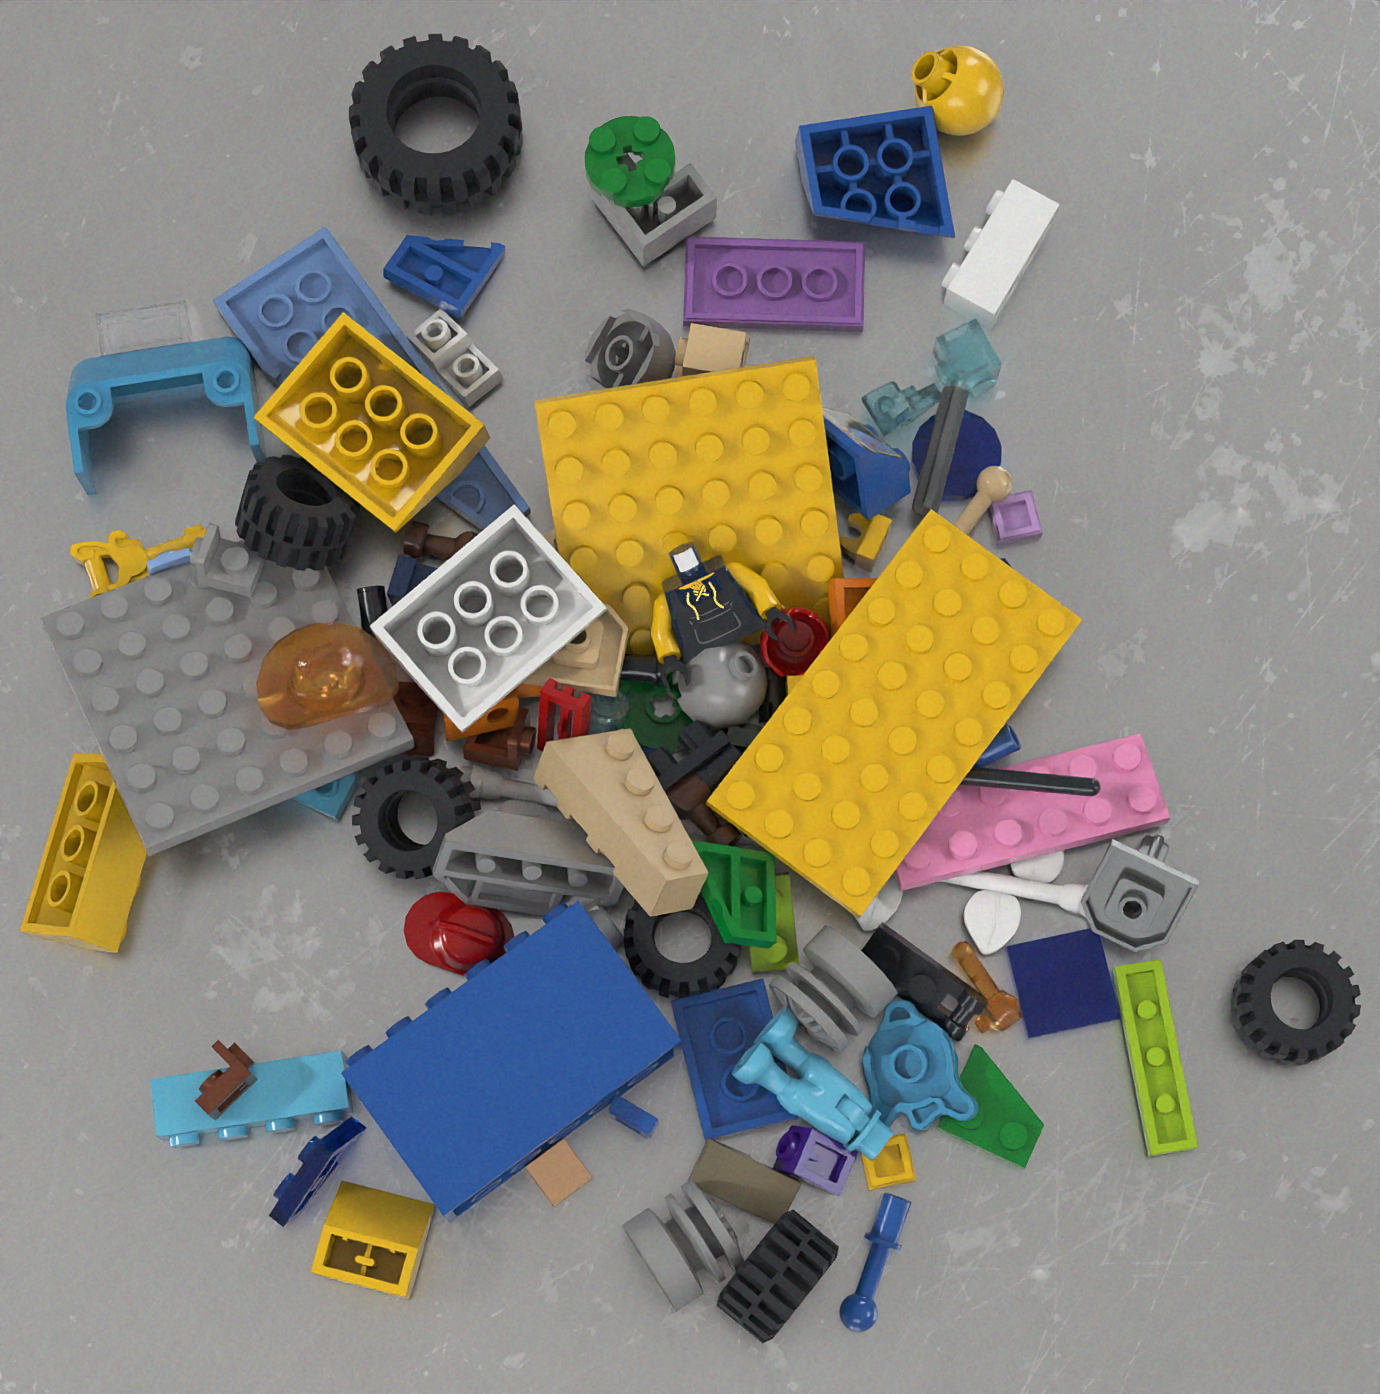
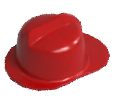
(455, 934)

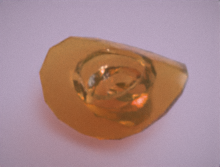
(324, 675)

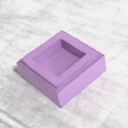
(1015, 519)

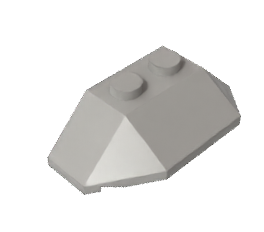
(524, 865)

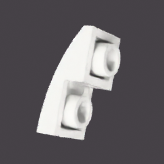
(454, 357)

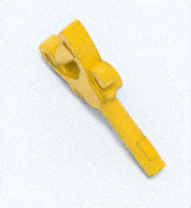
(127, 555)

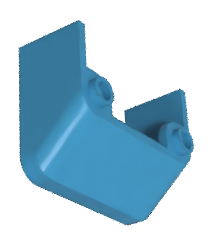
(214, 365)

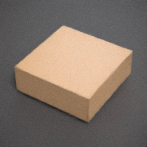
(558, 1172)

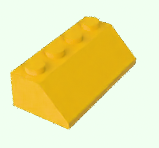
(87, 863)

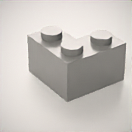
(668, 220)

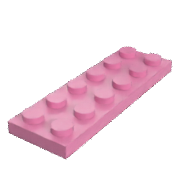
(1004, 826)

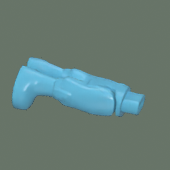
(819, 1095)

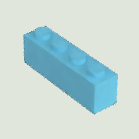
(283, 1094)

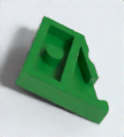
(740, 893)
(1004, 1121)

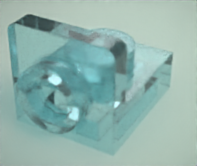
(897, 408)

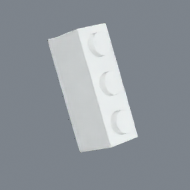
(999, 253)

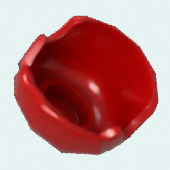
(799, 648)

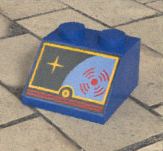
(863, 466)

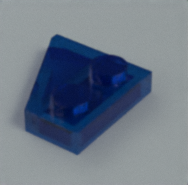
(319, 1162)

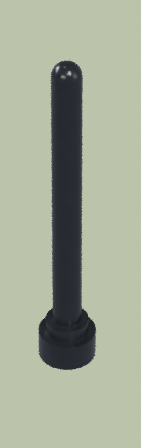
(1032, 781)

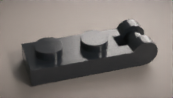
(924, 981)

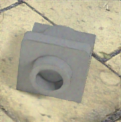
(225, 563)

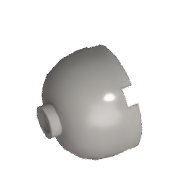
(629, 351)
(723, 685)

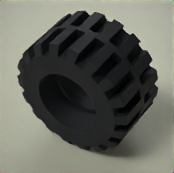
(295, 514)
(380, 819)
(671, 976)
(1326, 979)
(777, 1276)

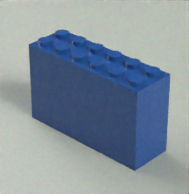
(512, 1059)

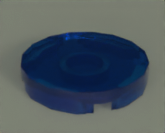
(974, 451)

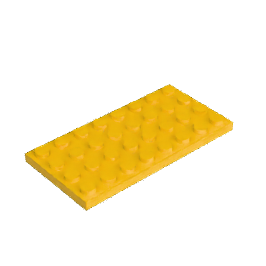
(894, 713)

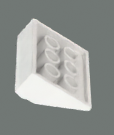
(487, 618)

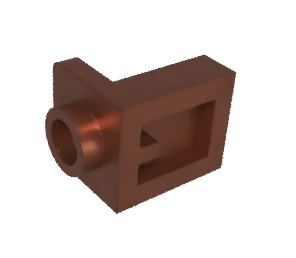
(223, 1089)

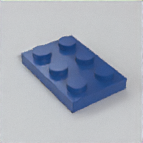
(714, 1036)

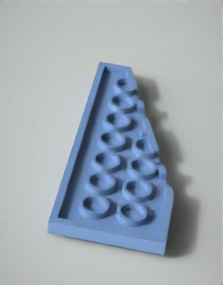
(293, 304)

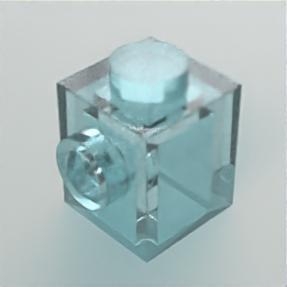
(966, 359)

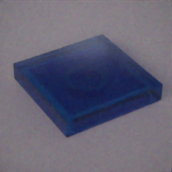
(1062, 983)

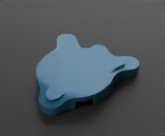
(914, 1070)

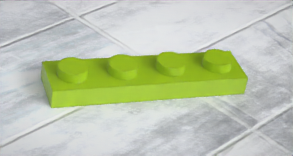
(1154, 1058)

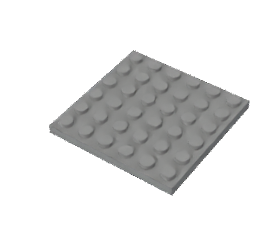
(175, 702)

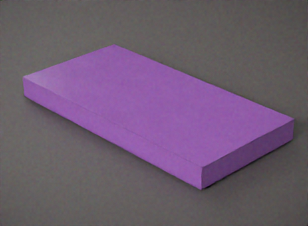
(774, 284)

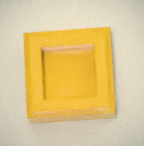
(891, 1166)

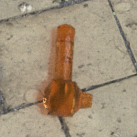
(1002, 1007)

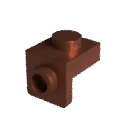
(419, 715)
(503, 746)

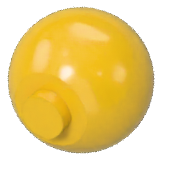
(960, 87)

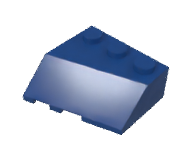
(877, 171)

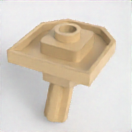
(590, 660)

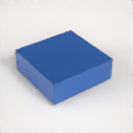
(633, 1117)

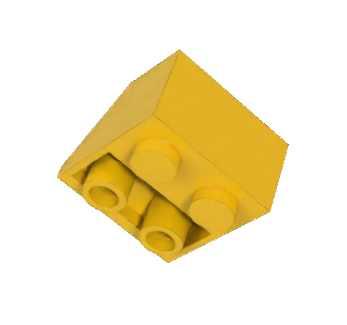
(373, 1239)

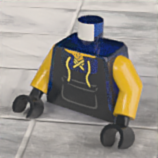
(709, 608)

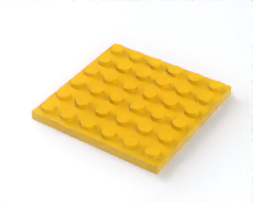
(696, 460)

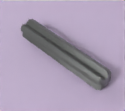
(940, 450)

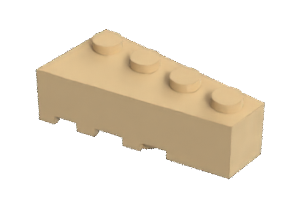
(627, 816)

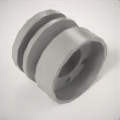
(830, 992)
(684, 1244)

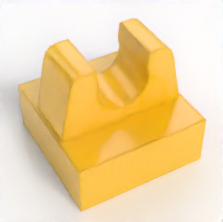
(871, 540)

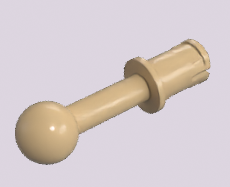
(992, 486)

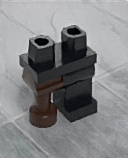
(696, 778)

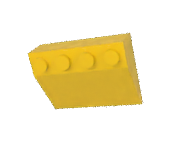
(372, 424)

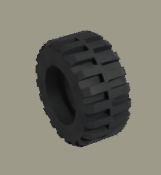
(424, 72)

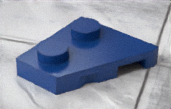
(443, 270)

